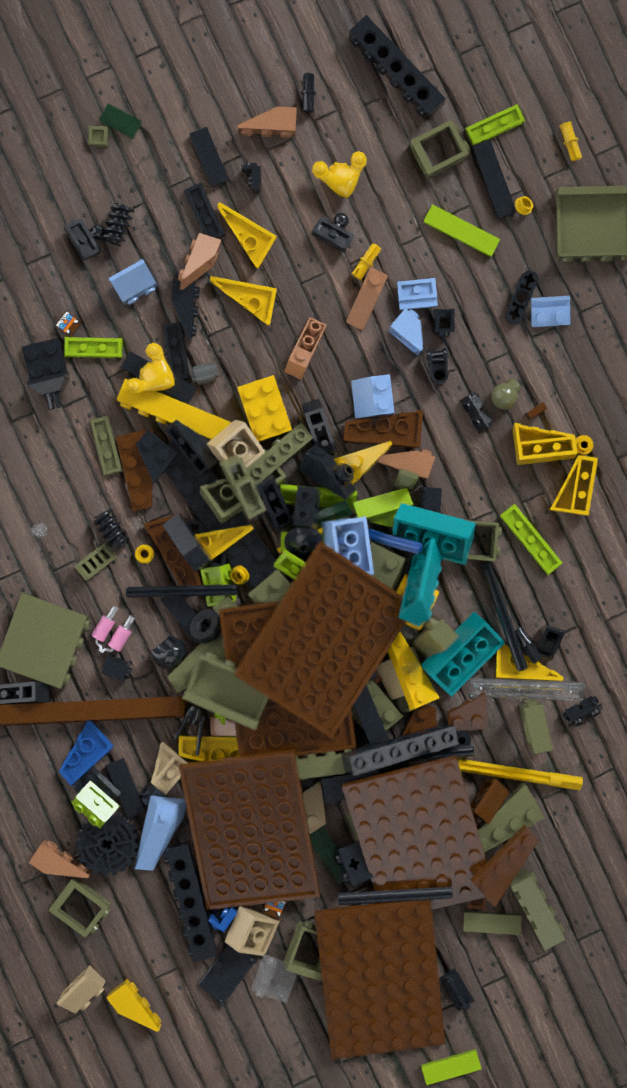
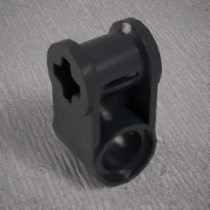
(438, 362)

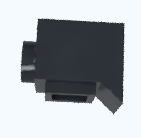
(444, 313)
(431, 498)
(116, 668)

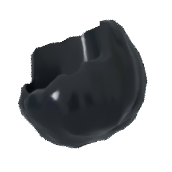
(169, 653)

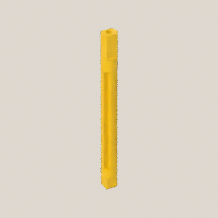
(521, 774)

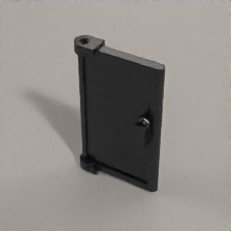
(224, 978)

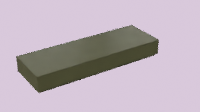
(106, 445)
(492, 923)

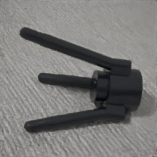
(193, 715)

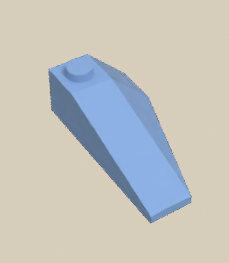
(160, 825)

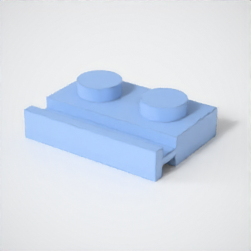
(417, 294)
(550, 311)

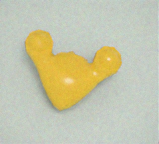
(340, 176)
(154, 375)

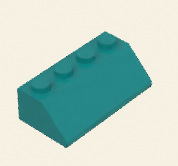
(451, 534)
(421, 585)
(465, 655)

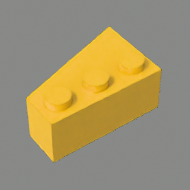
(542, 445)
(578, 488)

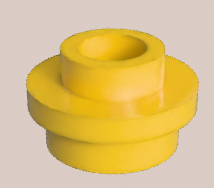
(523, 205)
(588, 440)
(138, 556)
(239, 575)

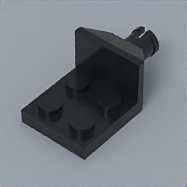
(47, 370)

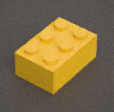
(264, 409)

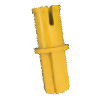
(570, 141)
(366, 261)

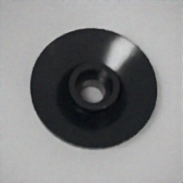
(302, 541)

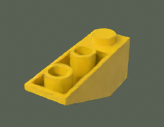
(131, 1005)

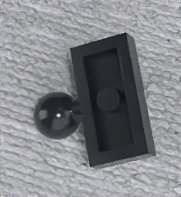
(333, 232)
(83, 239)

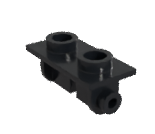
(472, 405)
(577, 716)
(456, 990)

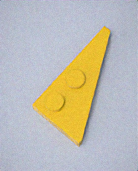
(251, 236)
(255, 298)
(363, 460)
(218, 541)
(507, 670)

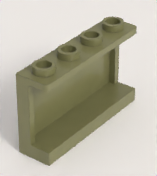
(224, 693)

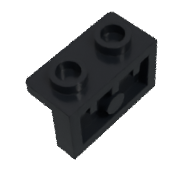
(100, 781)

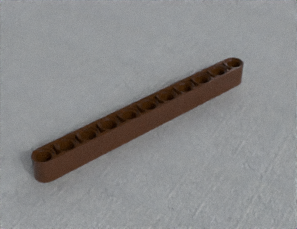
(92, 711)

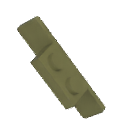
(279, 453)

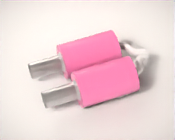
(120, 635)

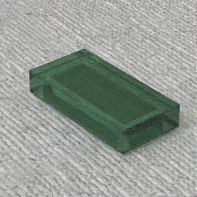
(120, 121)

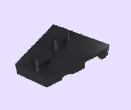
(155, 454)

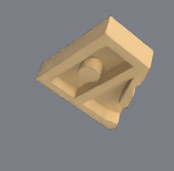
(167, 768)
(314, 807)

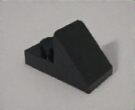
(549, 641)

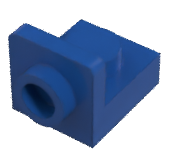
(226, 917)

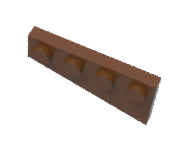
(400, 429)
(135, 471)
(179, 566)

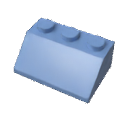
(350, 540)

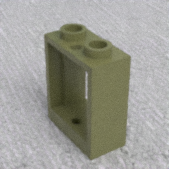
(421, 157)
(495, 534)
(535, 726)
(92, 895)
(297, 966)

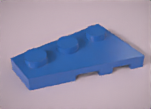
(86, 753)

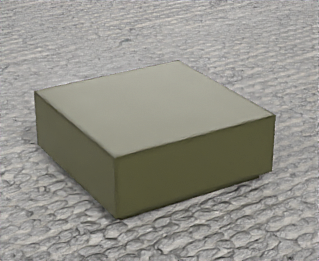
(98, 136)

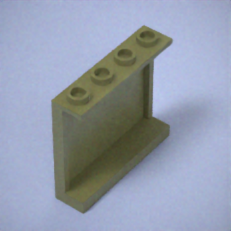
(591, 223)
(43, 640)

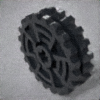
(103, 857)

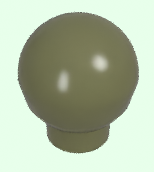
(505, 394)

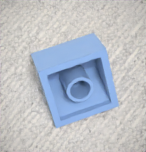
(133, 282)
(408, 330)
(372, 396)

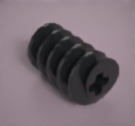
(117, 224)
(110, 530)

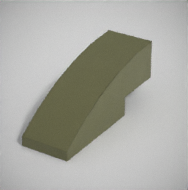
(243, 486)

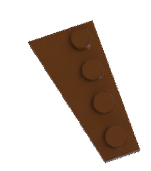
(502, 868)

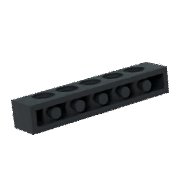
(368, 29)
(399, 749)
(198, 950)

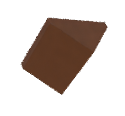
(488, 800)

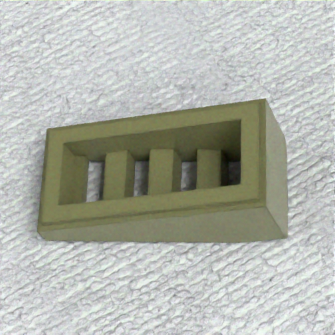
(406, 479)
(84, 573)

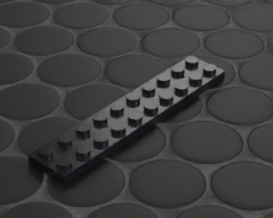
(247, 551)

